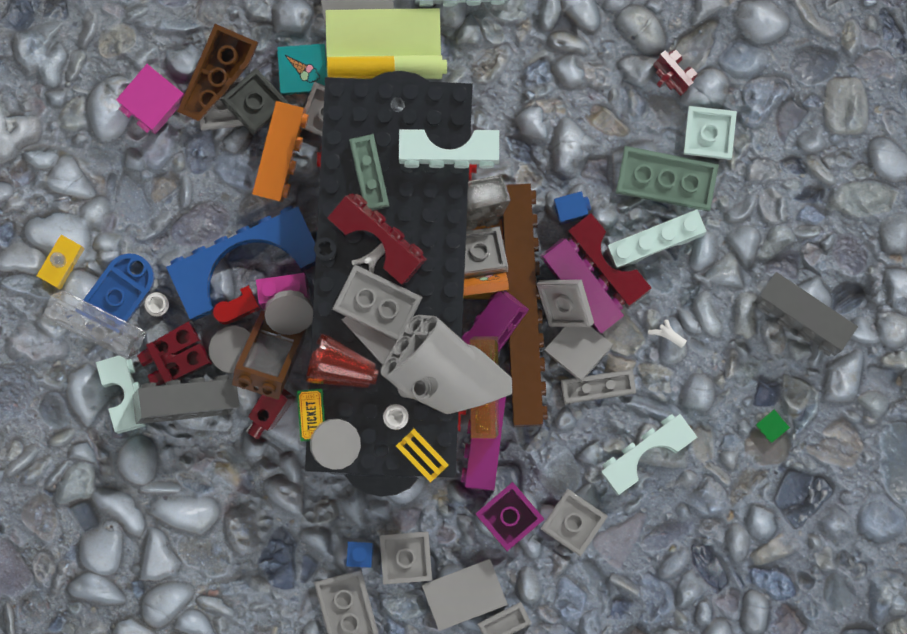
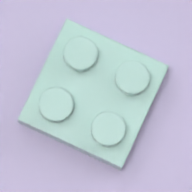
(710, 132)

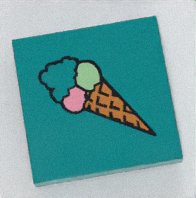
(301, 67)

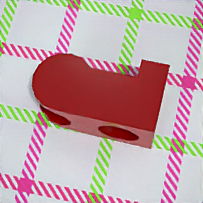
(236, 309)

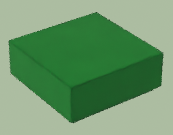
(772, 426)

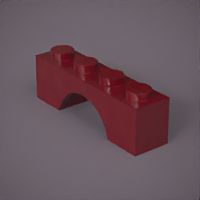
(401, 258)
(627, 285)

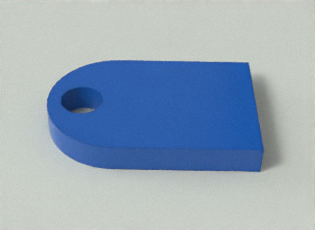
(120, 290)

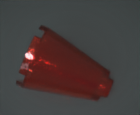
(339, 365)

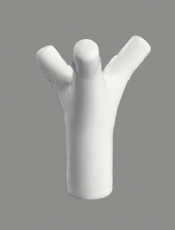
(371, 258)
(667, 332)

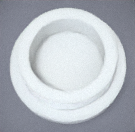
(156, 304)
(395, 416)

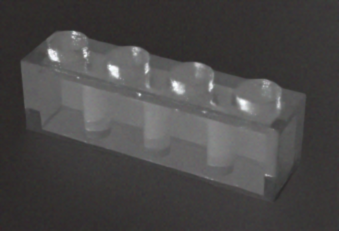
(94, 324)

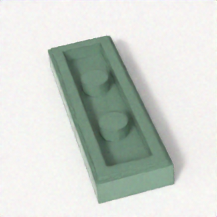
(369, 172)

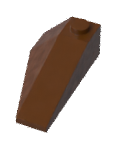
(218, 68)

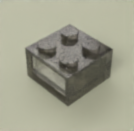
(486, 201)

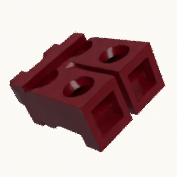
(168, 356)

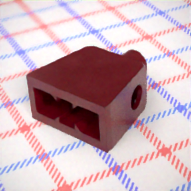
(275, 408)

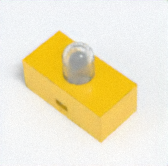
(60, 262)

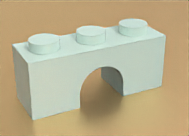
(119, 372)

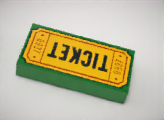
(310, 412)

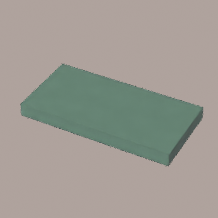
(667, 178)

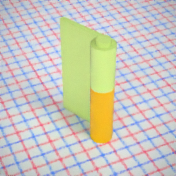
(382, 41)

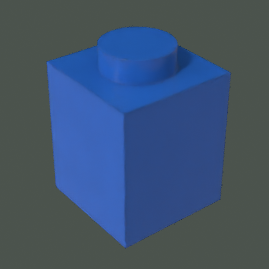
(571, 207)
(360, 554)

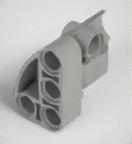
(442, 369)

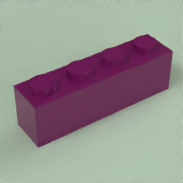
(567, 265)
(498, 318)
(483, 458)

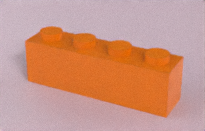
(279, 151)

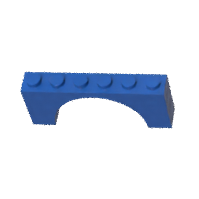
(194, 274)

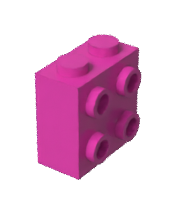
(150, 99)
(270, 286)

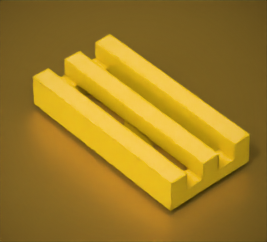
(407, 439)

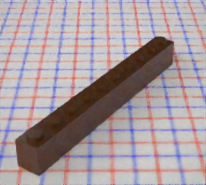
(525, 340)

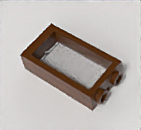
(267, 359)

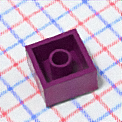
(509, 516)

